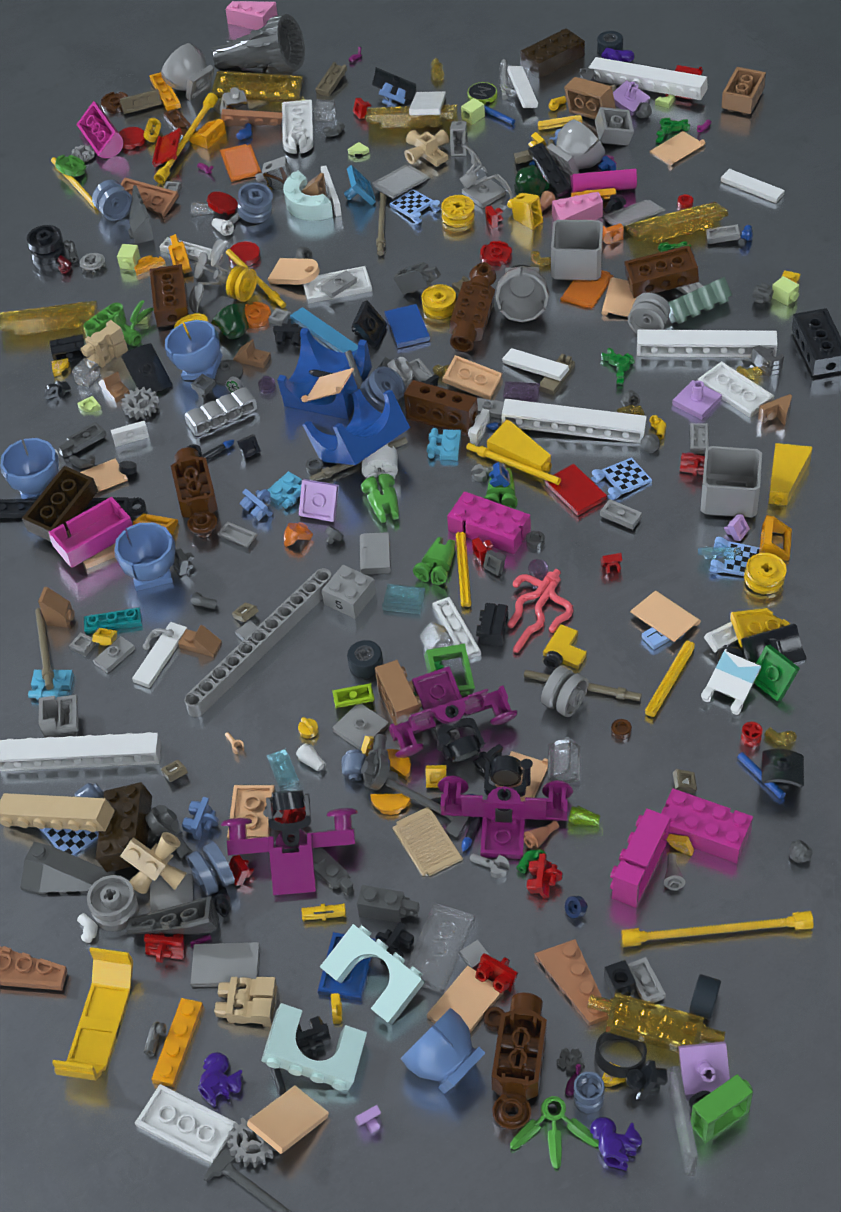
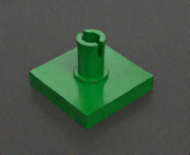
(775, 673)

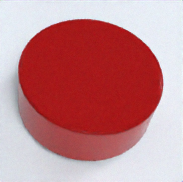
(685, 201)

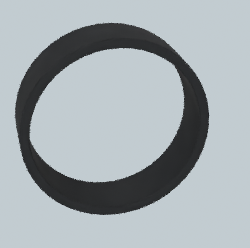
(615, 1071)

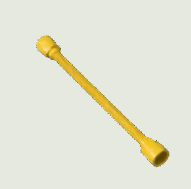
(209, 102)
(798, 920)

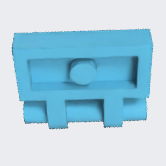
(449, 442)
(283, 490)
(61, 681)

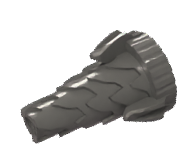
(273, 46)

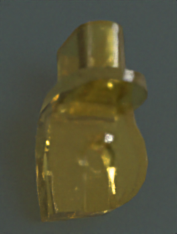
(436, 70)
(636, 410)

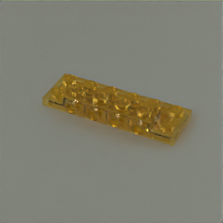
(259, 86)
(399, 117)
(677, 223)
(47, 318)

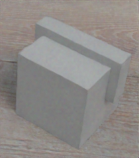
(58, 716)

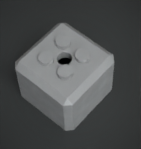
(576, 249)
(731, 481)

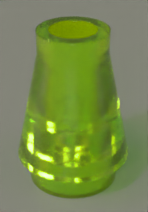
(583, 817)

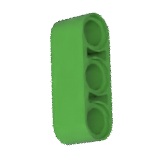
(99, 321)

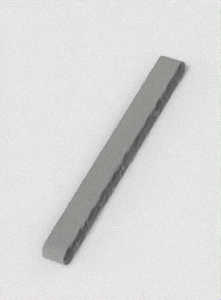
(257, 644)

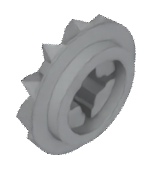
(87, 152)
(87, 262)

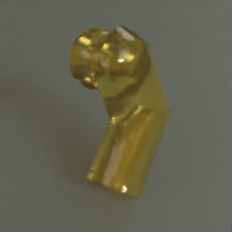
(535, 257)
(440, 370)
(751, 373)
(782, 738)

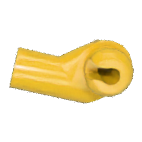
(554, 103)
(659, 425)

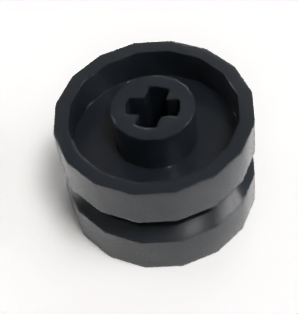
(46, 244)

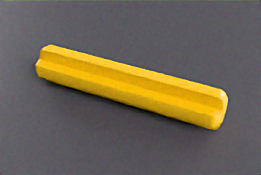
(558, 122)

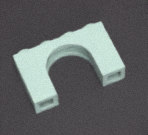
(402, 984)
(283, 1052)

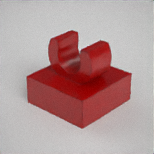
(360, 108)
(493, 216)
(480, 549)
(611, 560)
(239, 869)

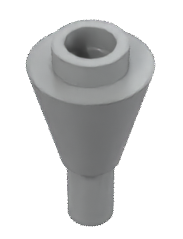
(673, 878)

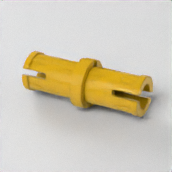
(308, 913)

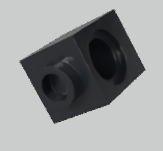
(617, 972)

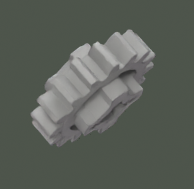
(140, 403)
(248, 1151)

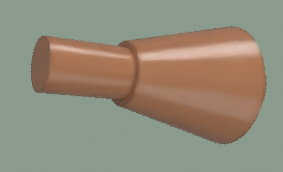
(546, 199)
(534, 838)

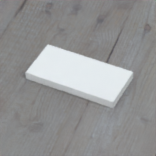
(427, 103)
(315, 294)
(736, 389)
(185, 1124)

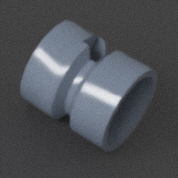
(589, 1092)

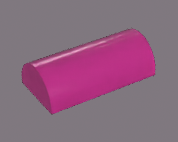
(100, 132)
(615, 179)

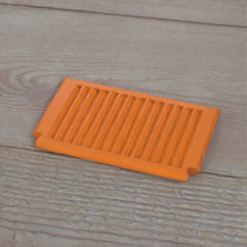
(240, 162)
(586, 292)

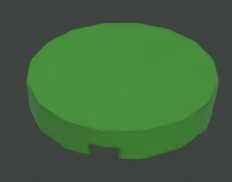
(70, 165)

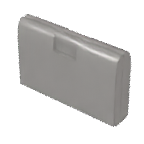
(375, 553)

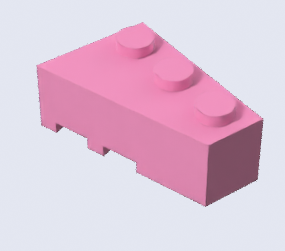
(250, 13)
(578, 207)

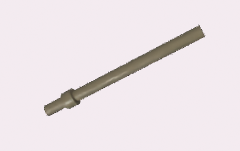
(380, 241)
(328, 472)
(47, 671)
(620, 693)

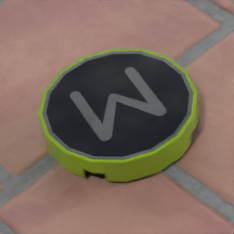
(482, 92)

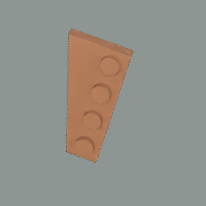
(255, 118)
(154, 198)
(29, 972)
(573, 977)

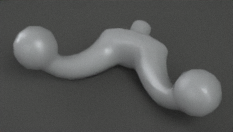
(154, 633)

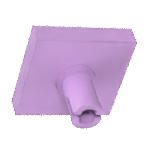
(629, 97)
(697, 399)
(318, 500)
(703, 1066)

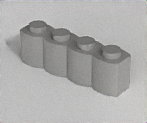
(218, 412)

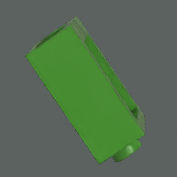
(452, 652)
(721, 1108)

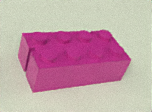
(489, 521)
(90, 532)
(708, 825)
(640, 857)

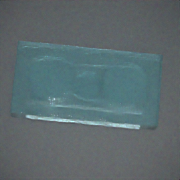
(727, 552)
(283, 769)

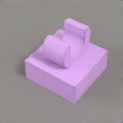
(737, 527)
(369, 1118)

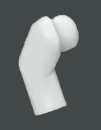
(90, 928)

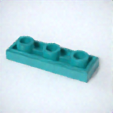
(113, 620)

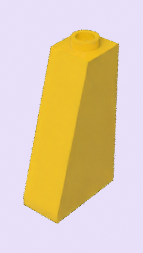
(518, 446)
(788, 469)

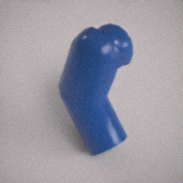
(245, 133)
(747, 233)

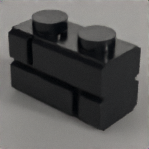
(68, 348)
(493, 624)

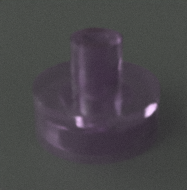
(267, 385)
(538, 568)

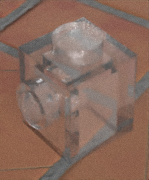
(324, 110)
(86, 373)
(435, 636)

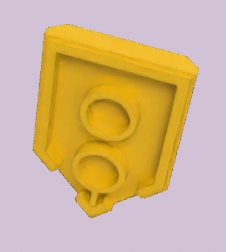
(754, 622)

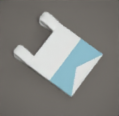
(733, 678)

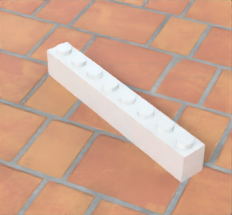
(650, 78)
(703, 343)
(574, 421)
(80, 751)

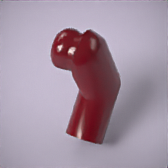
(66, 264)

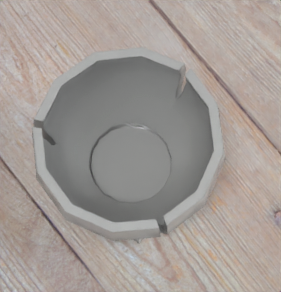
(188, 71)
(574, 150)
(522, 293)

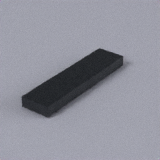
(550, 170)

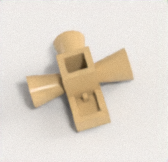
(426, 147)
(153, 862)

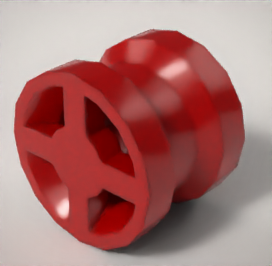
(748, 730)

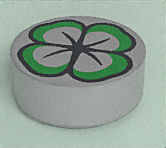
(233, 384)

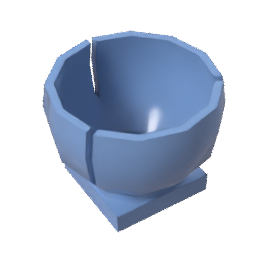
(194, 355)
(30, 472)
(147, 555)
(443, 1052)

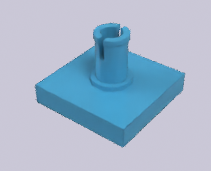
(360, 186)

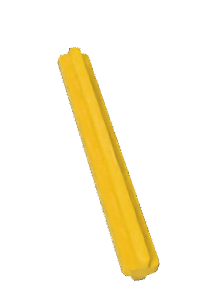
(463, 569)
(669, 679)

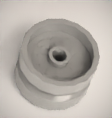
(648, 312)
(564, 691)
(112, 902)

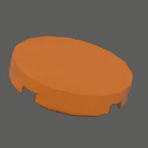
(257, 314)

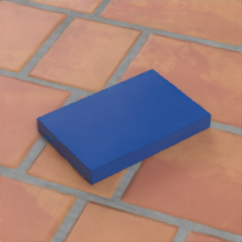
(407, 326)
(353, 984)

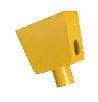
(526, 210)

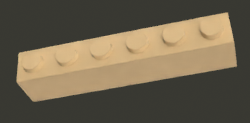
(55, 812)

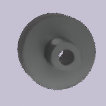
(333, 534)

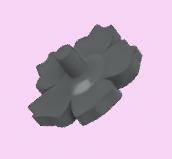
(569, 1061)

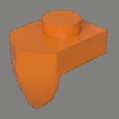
(613, 233)
(296, 532)

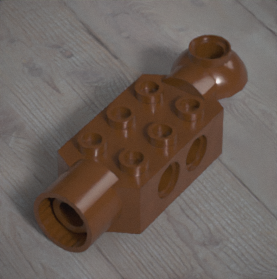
(473, 308)
(195, 491)
(518, 1060)

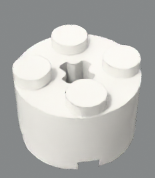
(381, 462)

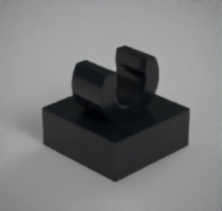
(249, 446)

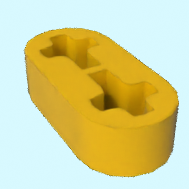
(150, 129)

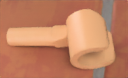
(235, 743)

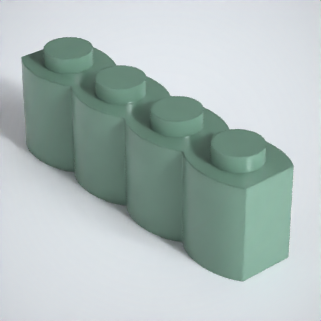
(699, 299)

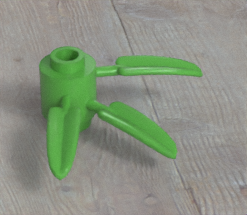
(131, 336)
(554, 1135)

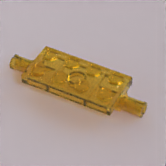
(653, 1022)

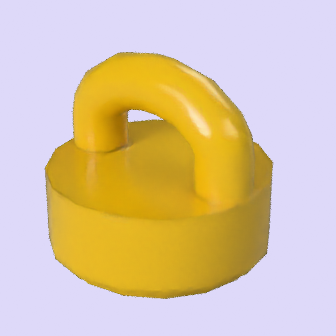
(308, 728)

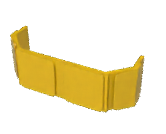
(100, 1016)

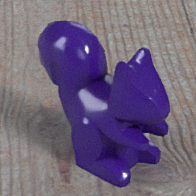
(618, 55)
(215, 1082)
(613, 1145)

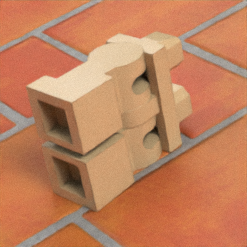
(105, 344)
(248, 1000)

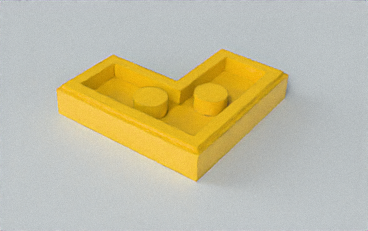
(562, 642)

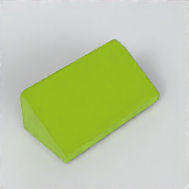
(353, 695)

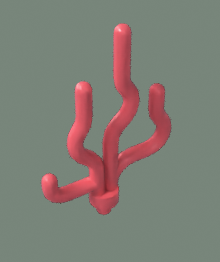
(545, 589)

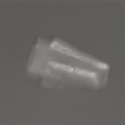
(200, 209)

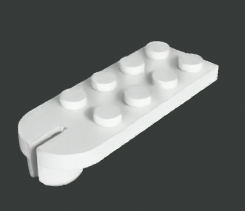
(297, 126)

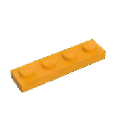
(166, 92)
(177, 1042)

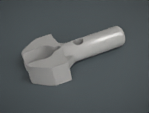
(484, 472)
(492, 864)

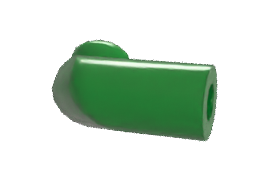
(531, 855)

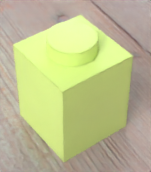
(472, 111)
(128, 256)
(785, 291)

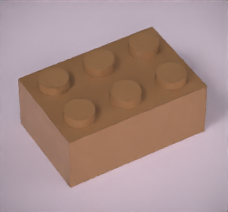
(743, 90)
(587, 97)
(397, 692)

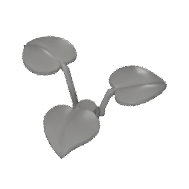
(470, 176)
(220, 275)

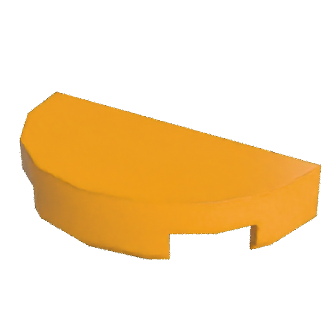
(147, 263)
(399, 765)
(390, 803)

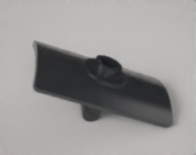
(382, 77)
(146, 368)
(783, 639)
(782, 767)

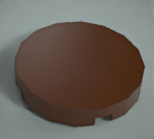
(110, 102)

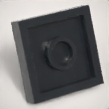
(369, 324)

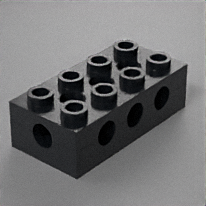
(818, 340)

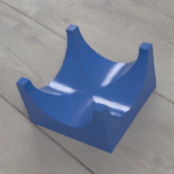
(318, 357)
(364, 434)

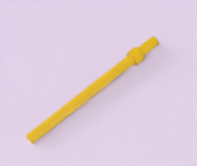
(75, 183)
(273, 295)
(484, 452)

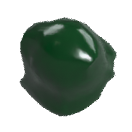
(530, 181)
(232, 321)

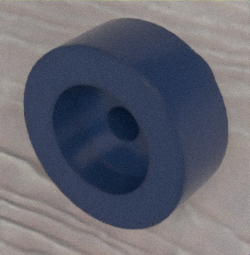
(575, 906)

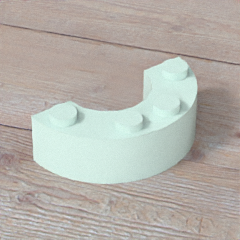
(305, 206)

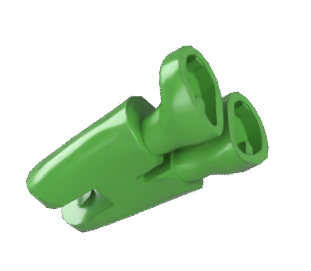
(508, 493)
(384, 503)
(437, 555)

